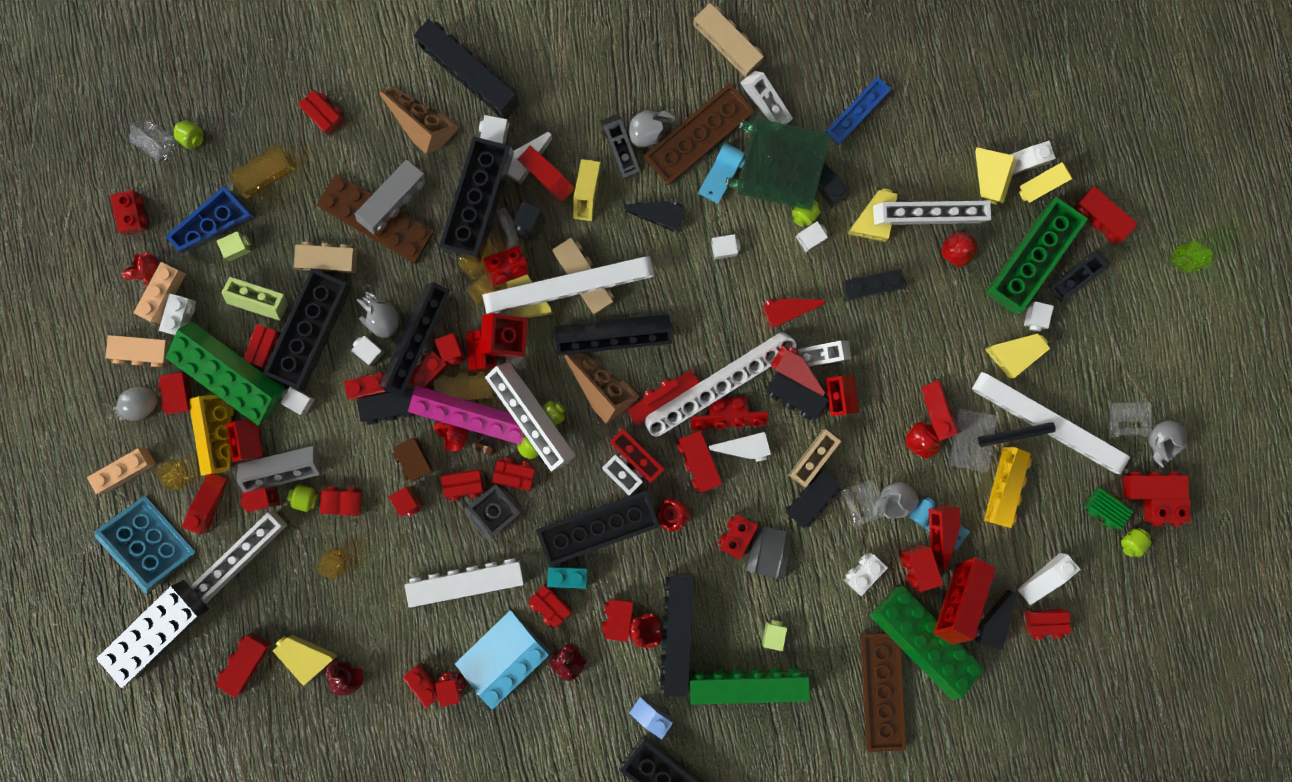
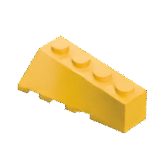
(209, 423)
(1007, 487)

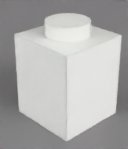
(812, 236)
(725, 246)
(1038, 316)
(367, 350)
(297, 400)

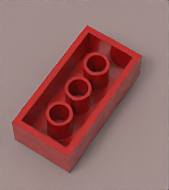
(965, 601)

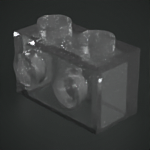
(151, 139)

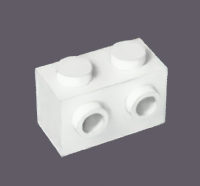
(176, 313)
(622, 474)
(865, 573)

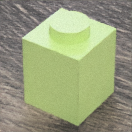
(234, 245)
(774, 635)

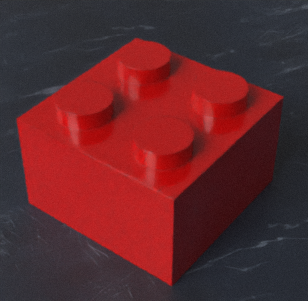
(503, 335)
(921, 568)

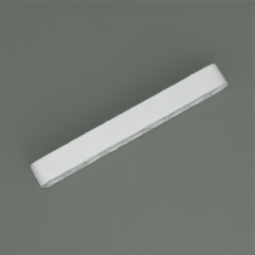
(568, 285)
(710, 384)
(1065, 430)

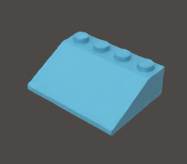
(144, 544)
(502, 659)

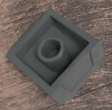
(493, 511)
(769, 553)

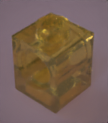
(479, 288)
(171, 475)
(331, 564)

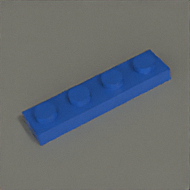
(858, 110)

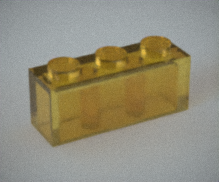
(261, 171)
(465, 386)

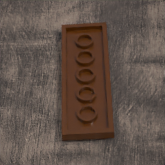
(698, 134)
(401, 233)
(882, 693)

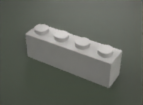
(390, 197)
(278, 469)

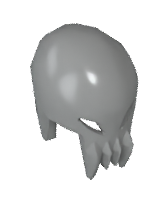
(647, 127)
(384, 319)
(136, 403)
(1167, 440)
(898, 500)

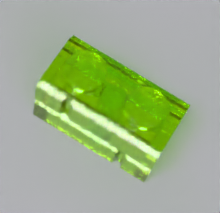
(1191, 257)

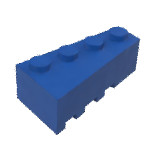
(214, 217)

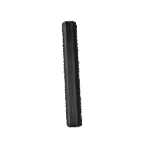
(1016, 434)

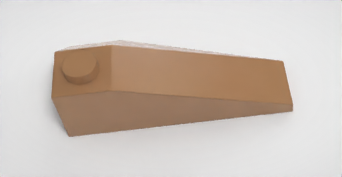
(423, 126)
(604, 392)

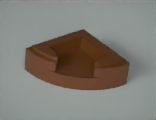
(484, 449)

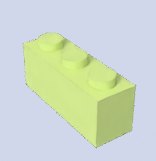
(254, 298)

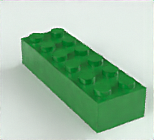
(1035, 256)
(224, 373)
(913, 632)
(748, 686)

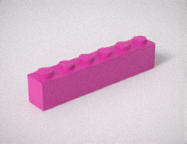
(465, 414)

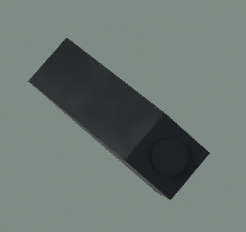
(620, 145)
(832, 187)
(663, 214)
(1079, 275)
(995, 624)

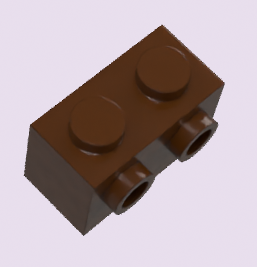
(412, 459)

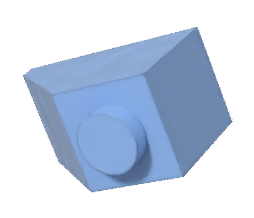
(651, 717)

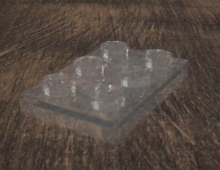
(965, 448)

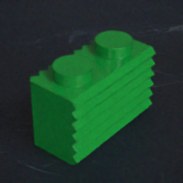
(1108, 508)

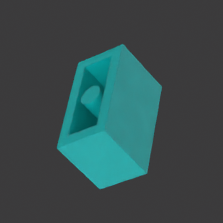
(567, 576)

